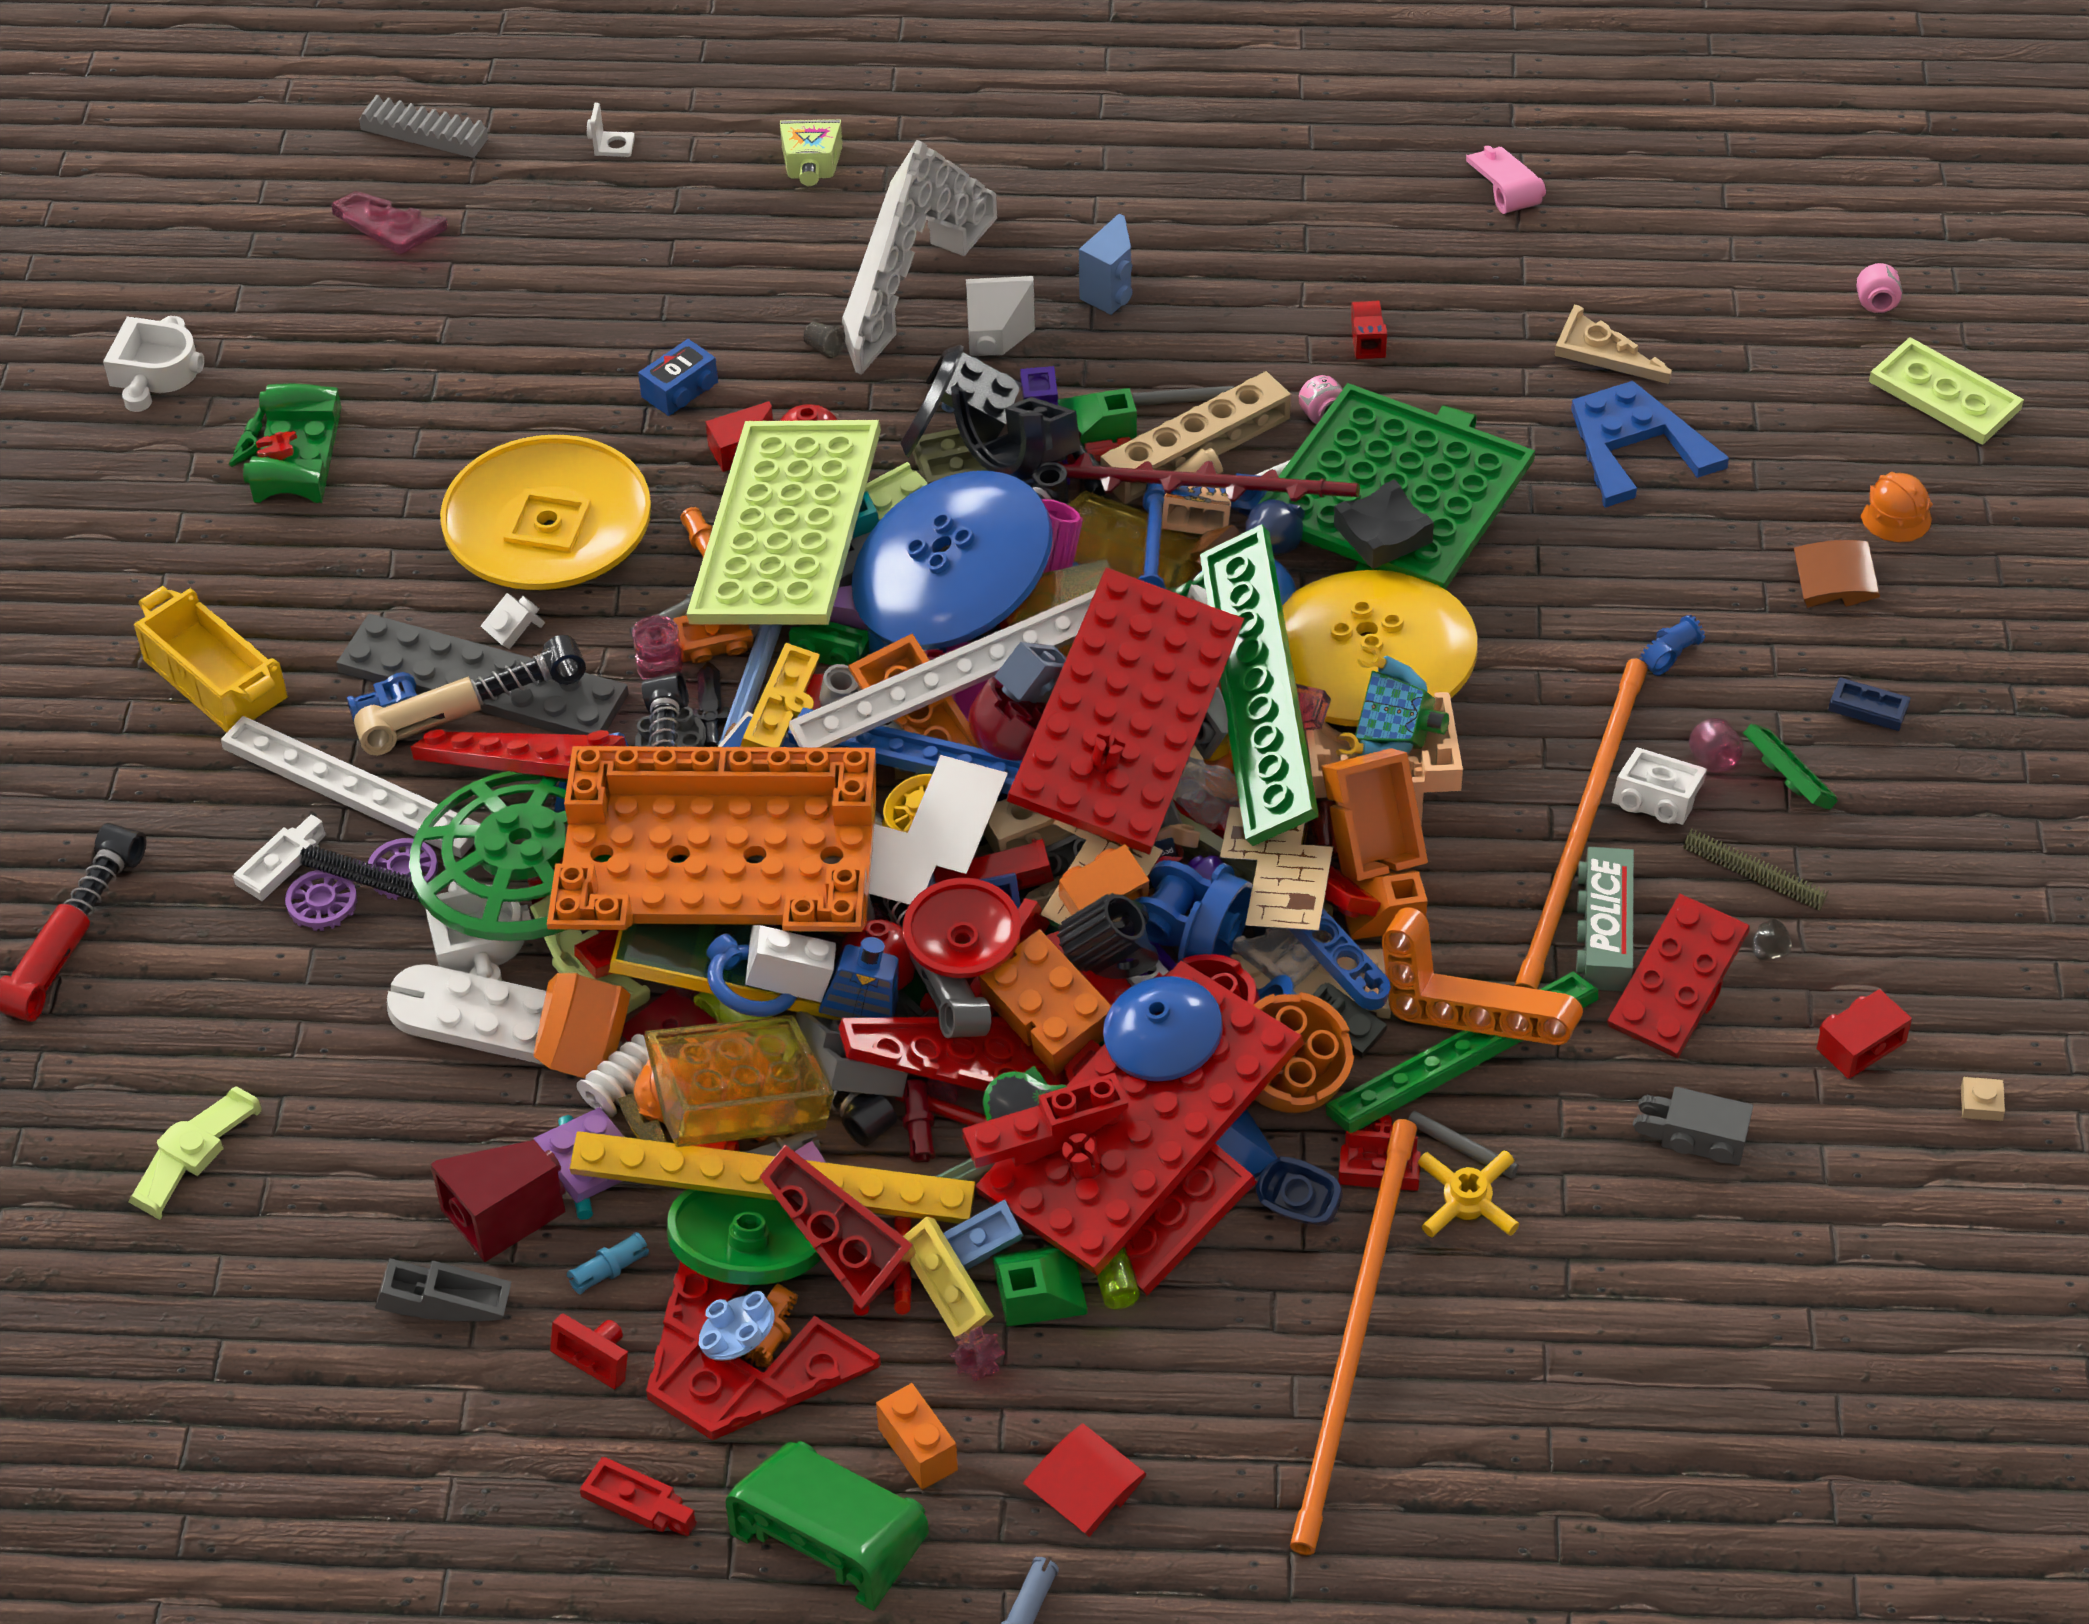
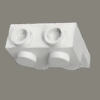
(1658, 786)

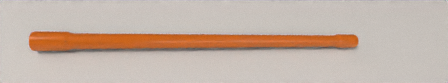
(1629, 687)
(1310, 1515)

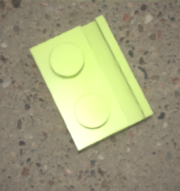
(893, 487)

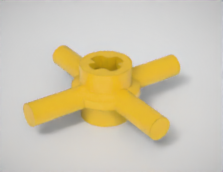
(1468, 1193)

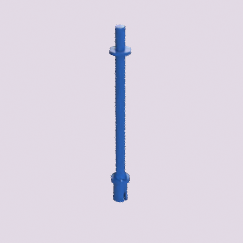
(1153, 504)

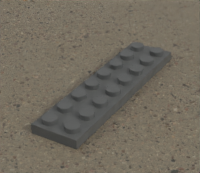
(436, 659)

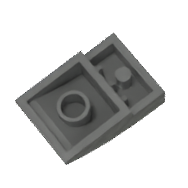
(844, 1073)

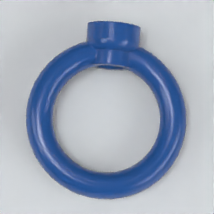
(727, 954)

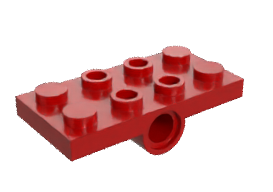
(1679, 976)

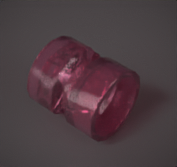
(657, 646)

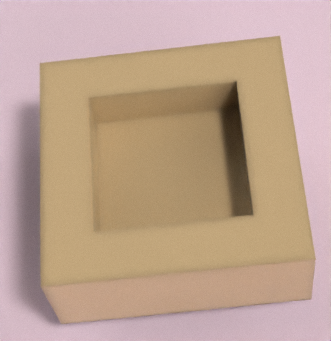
(1982, 1099)

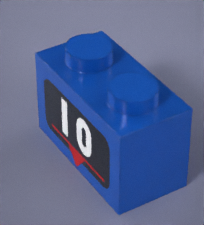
(678, 377)

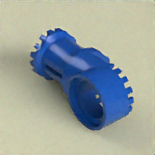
(1670, 643)

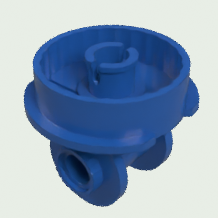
(1216, 908)

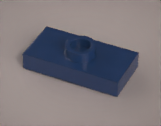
(1869, 704)

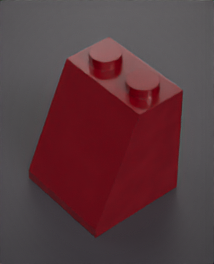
(499, 1194)

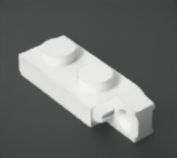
(278, 858)

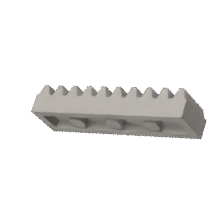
(424, 127)

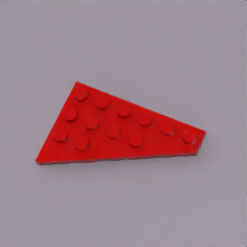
(1186, 1213)

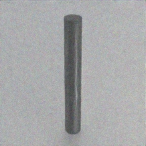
(1178, 396)
(1458, 1141)

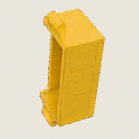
(207, 658)

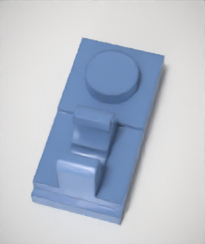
(984, 1235)

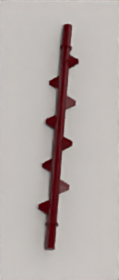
(1207, 477)

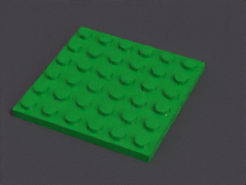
(1442, 466)

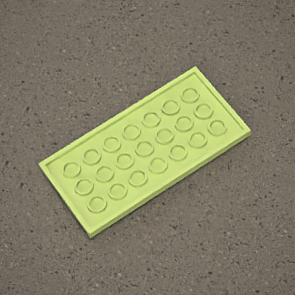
(785, 523)

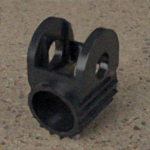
(1099, 944)

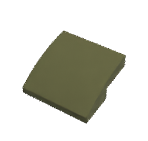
(944, 455)

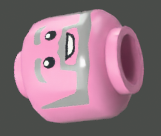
(1879, 288)
(1318, 396)

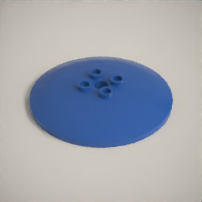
(945, 598)

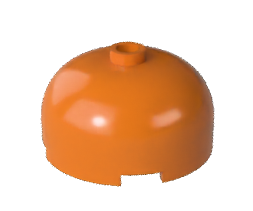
(1319, 1065)

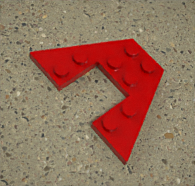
(731, 1393)

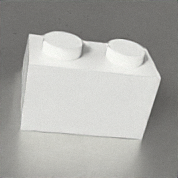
(789, 963)

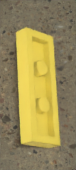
(946, 1279)

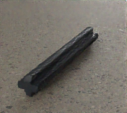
(359, 872)

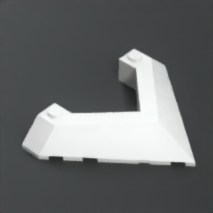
(957, 216)

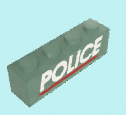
(1607, 918)

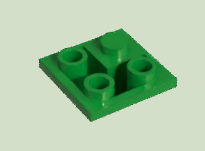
(1104, 415)
(1038, 1286)

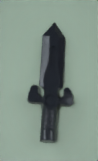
(710, 703)

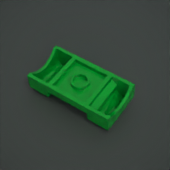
(314, 416)

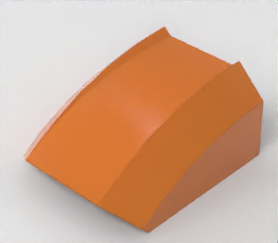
(580, 1023)

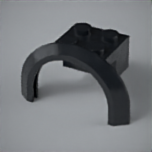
(986, 393)
(1035, 435)

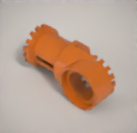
(781, 1300)

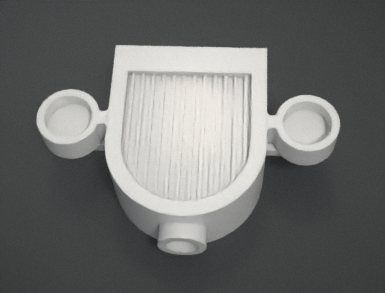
(151, 359)
(471, 953)

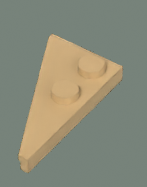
(1605, 348)

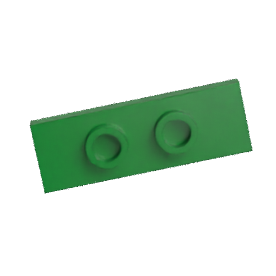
(1799, 776)

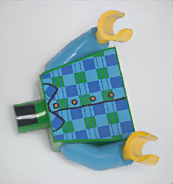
(1394, 710)

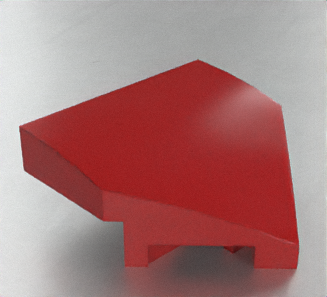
(1365, 1157)

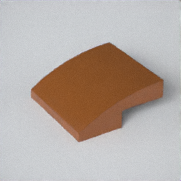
(1836, 571)

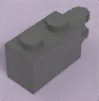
(1696, 1124)

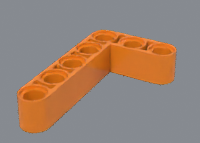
(1466, 1003)

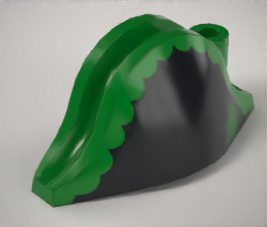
(1015, 1092)

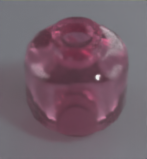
(1716, 745)

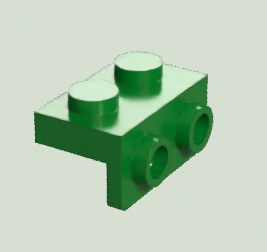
(833, 642)

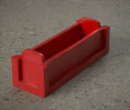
(1026, 861)

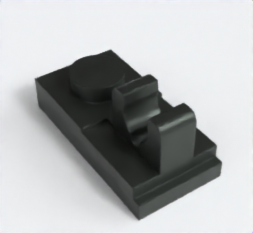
(1363, 1025)

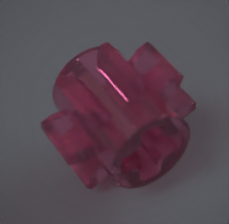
(979, 1364)

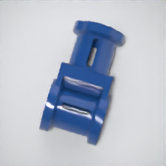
(385, 693)

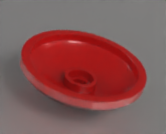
(958, 913)

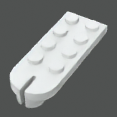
(467, 1010)

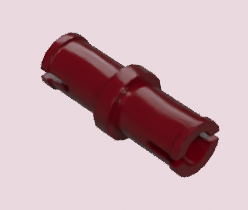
(918, 1121)

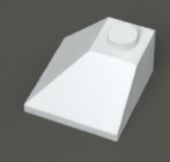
(999, 313)

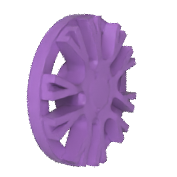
(400, 861)
(320, 900)

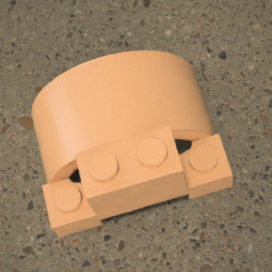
(1433, 767)

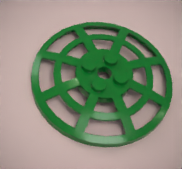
(496, 854)

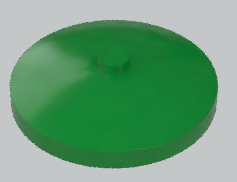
(737, 1238)

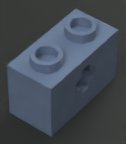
(1031, 672)

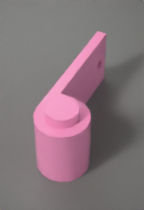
(1513, 183)

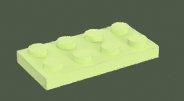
(1946, 390)

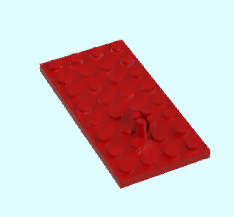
(1126, 711)
(1113, 1180)

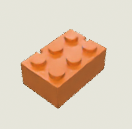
(1374, 814)
(1050, 994)

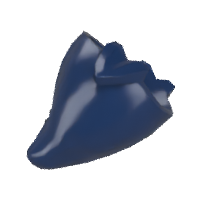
(1281, 521)

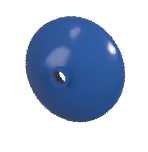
(1167, 1043)

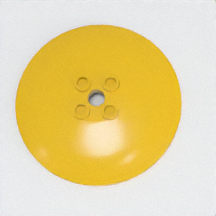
(506, 494)
(1409, 622)

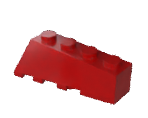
(846, 1235)

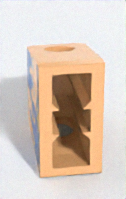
(1196, 509)

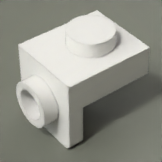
(511, 619)

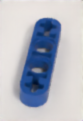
(1349, 980)

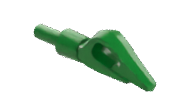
(247, 444)

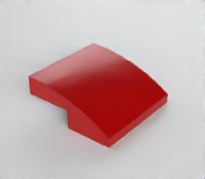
(1084, 1479)

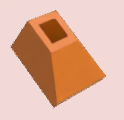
(1395, 892)

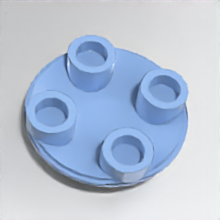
(736, 1326)

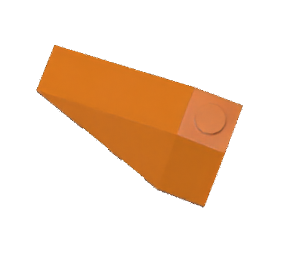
(937, 720)

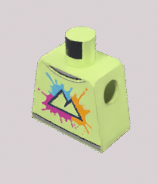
(811, 148)

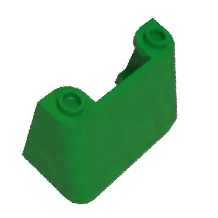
(829, 1517)

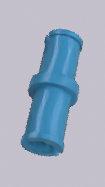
(608, 1263)

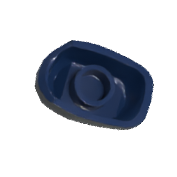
(1299, 1191)

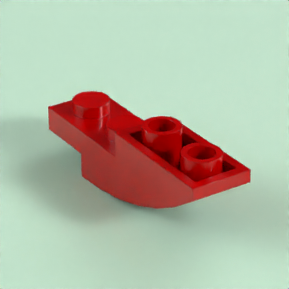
(1046, 1127)

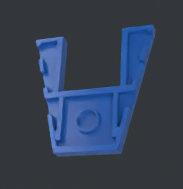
(1628, 416)

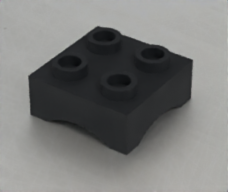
(1383, 525)

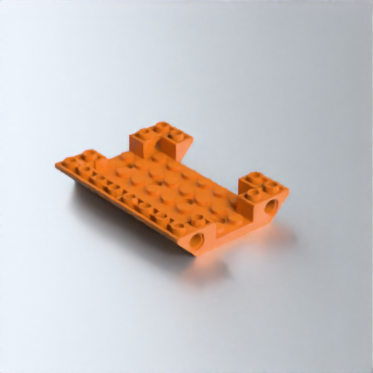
(717, 812)

